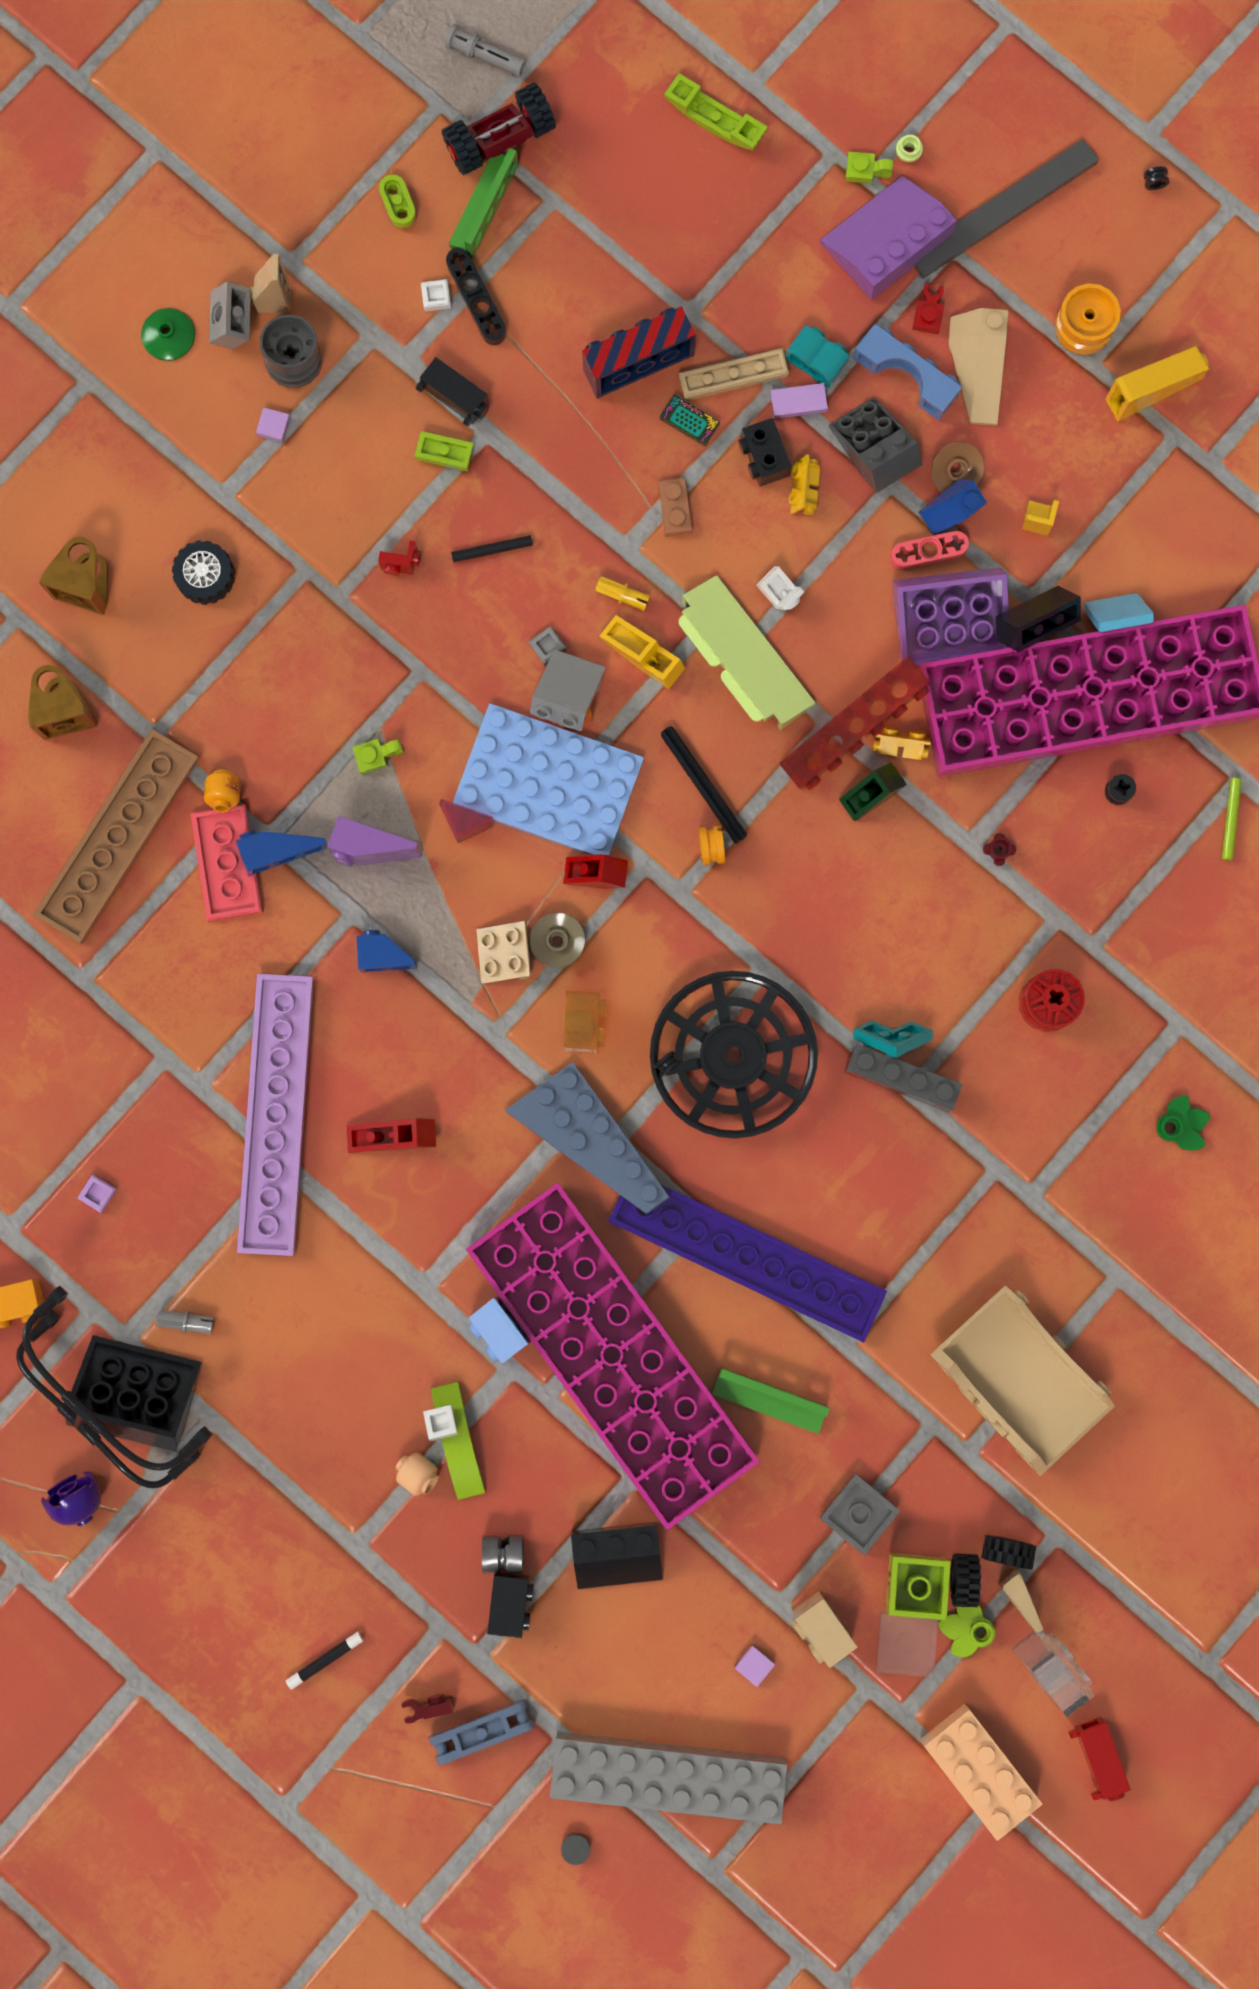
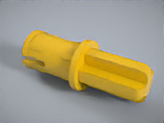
(622, 593)

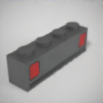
(903, 1078)

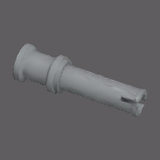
(474, 47)

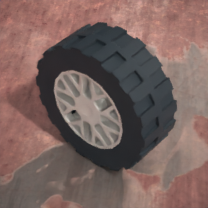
(203, 572)

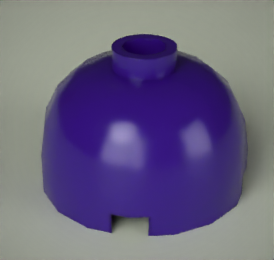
(73, 1500)

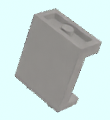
(567, 690)

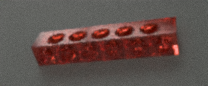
(796, 763)

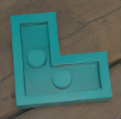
(893, 1041)

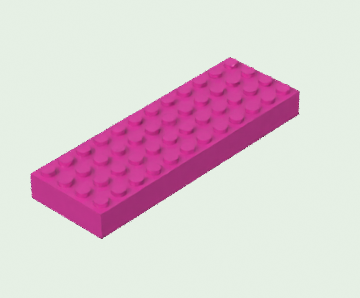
(1092, 691)
(612, 1356)

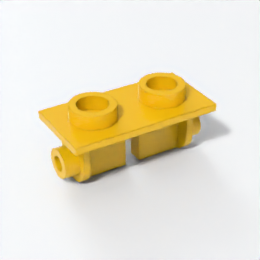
(804, 474)
(912, 743)

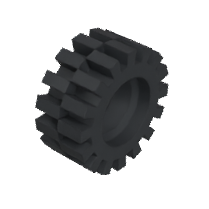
(1008, 1552)
(965, 1580)

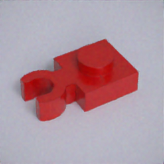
(928, 312)

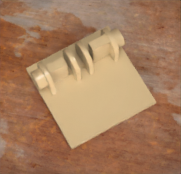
(504, 952)

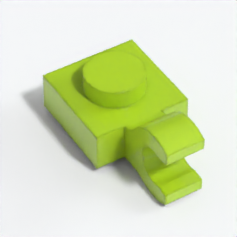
(862, 167)
(372, 756)

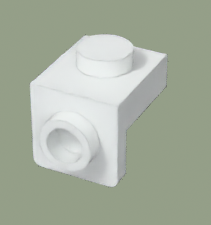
(780, 589)

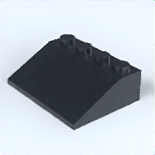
(137, 1391)

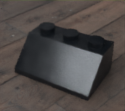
(616, 1555)

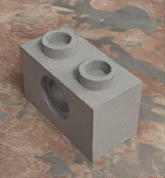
(229, 315)

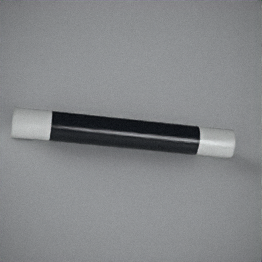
(324, 1660)

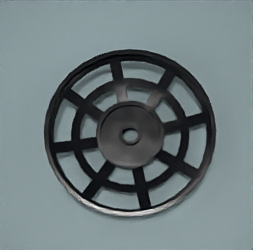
(747, 1041)

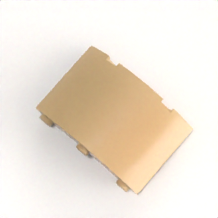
(1023, 1380)

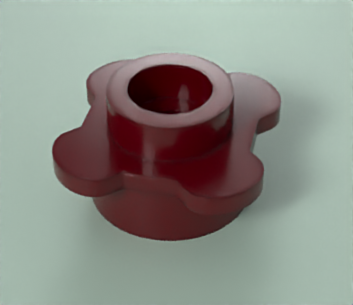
(1007, 849)

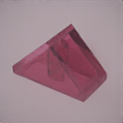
(465, 821)

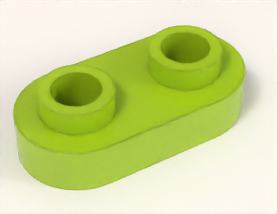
(397, 203)

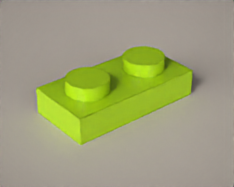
(444, 451)

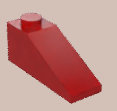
(391, 1135)

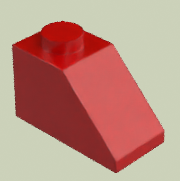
(596, 871)

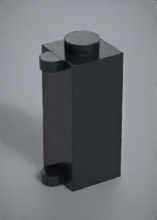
(454, 391)

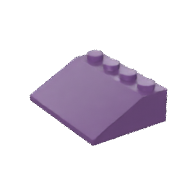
(889, 235)
(949, 614)

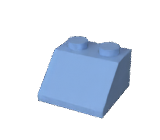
(498, 1330)

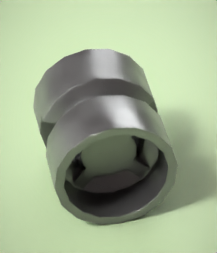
(502, 1554)

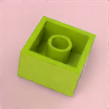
(917, 1586)

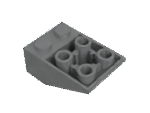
(877, 444)

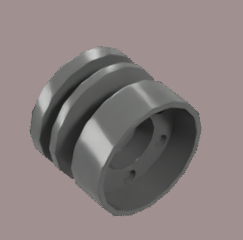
(290, 337)

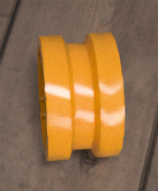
(711, 845)

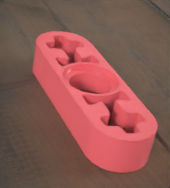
(908, 548)

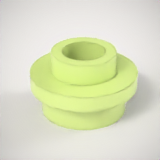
(912, 142)

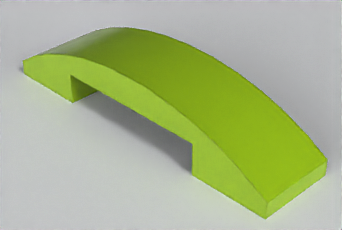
(713, 116)
(459, 1448)

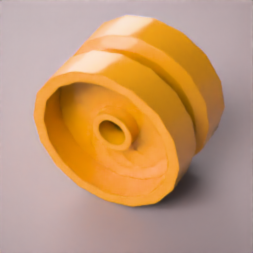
(1087, 319)

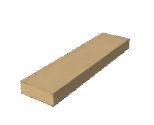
(733, 374)

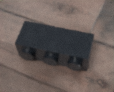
(1038, 618)

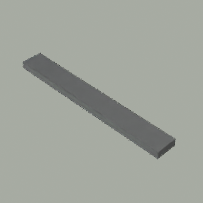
(1009, 205)

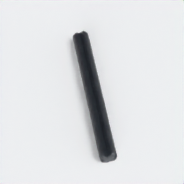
(703, 784)

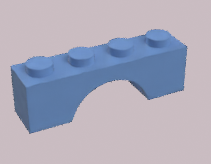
(882, 351)

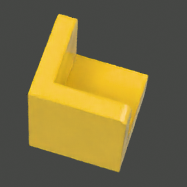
(1039, 517)

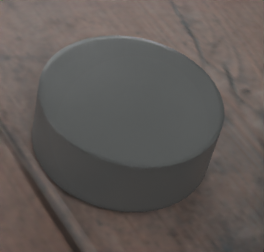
(575, 1848)

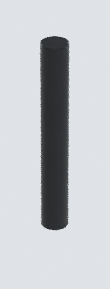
(492, 548)

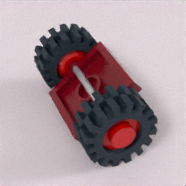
(499, 130)

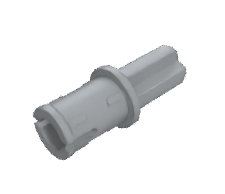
(185, 1321)

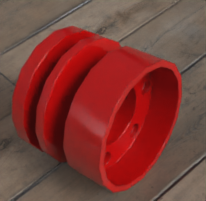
(1035, 1003)

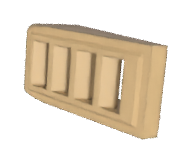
(1017, 1592)

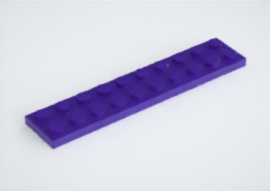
(756, 1261)

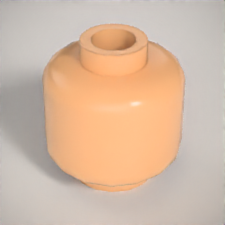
(416, 1474)

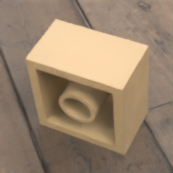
(823, 1628)

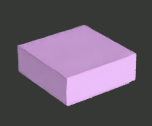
(273, 424)
(97, 1193)
(754, 1665)

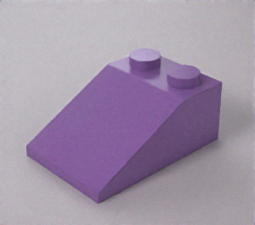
(366, 845)

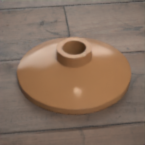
(969, 465)

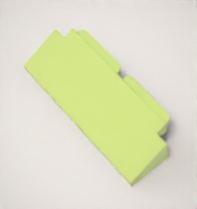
(750, 664)

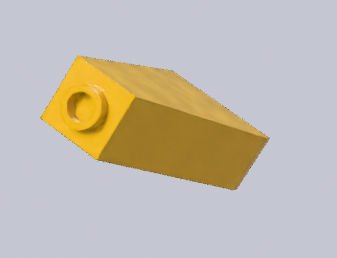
(1156, 382)

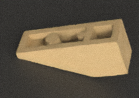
(271, 288)

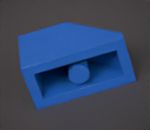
(953, 506)
(380, 953)

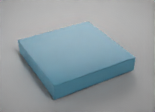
(1118, 612)

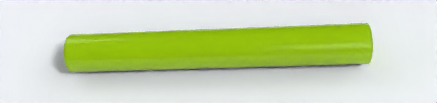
(1231, 819)

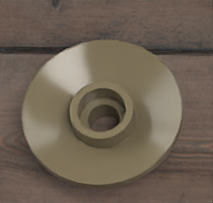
(554, 926)

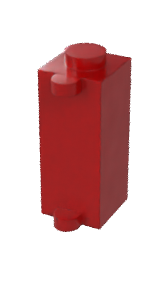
(1102, 1759)

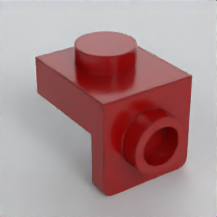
(396, 563)

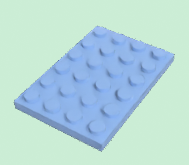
(548, 781)

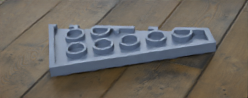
(581, 1128)

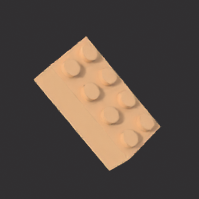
(981, 1772)

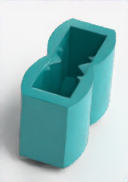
(817, 356)

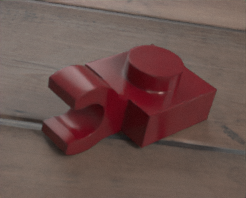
(436, 1706)

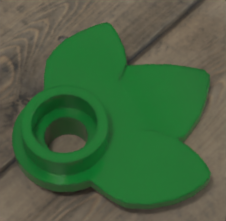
(1186, 1124)

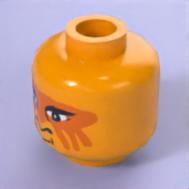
(222, 790)

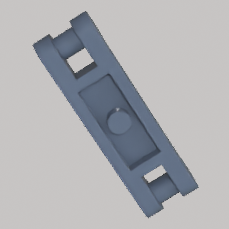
(481, 1732)

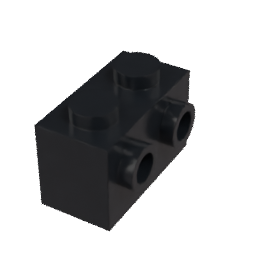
(765, 452)
(508, 1605)

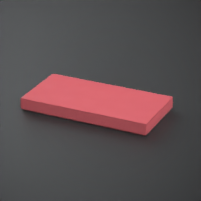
(223, 877)

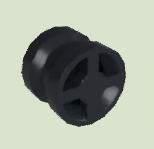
(1114, 791)

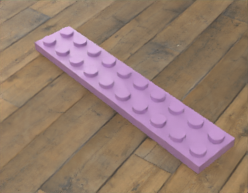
(275, 1115)

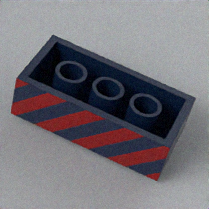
(638, 351)

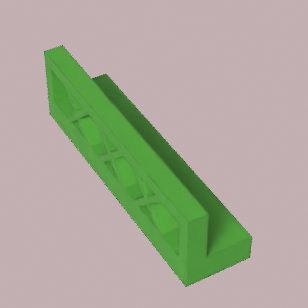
(484, 202)
(770, 1400)

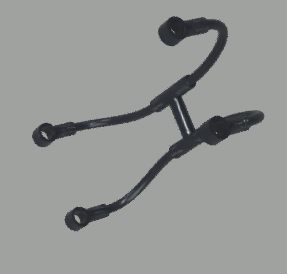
(81, 1417)

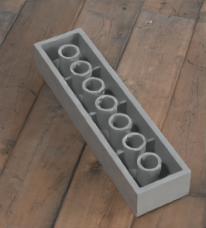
(668, 1778)

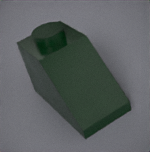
(873, 791)

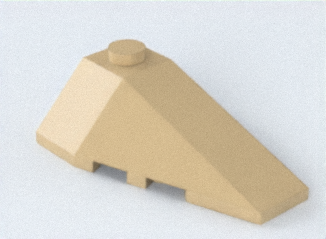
(978, 352)

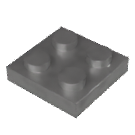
(859, 1514)

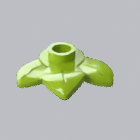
(962, 1629)

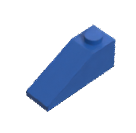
(271, 849)

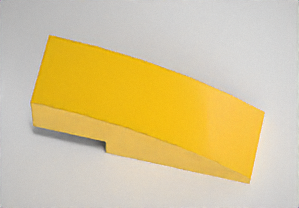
(642, 652)

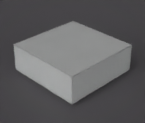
(545, 644)

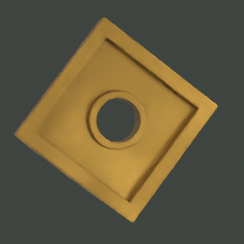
(77, 581)
(58, 710)

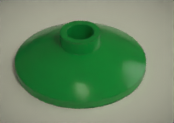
(169, 345)

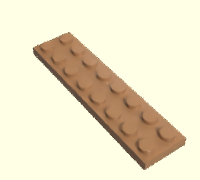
(116, 836)

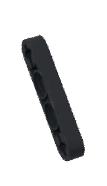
(476, 296)

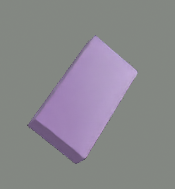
(798, 401)

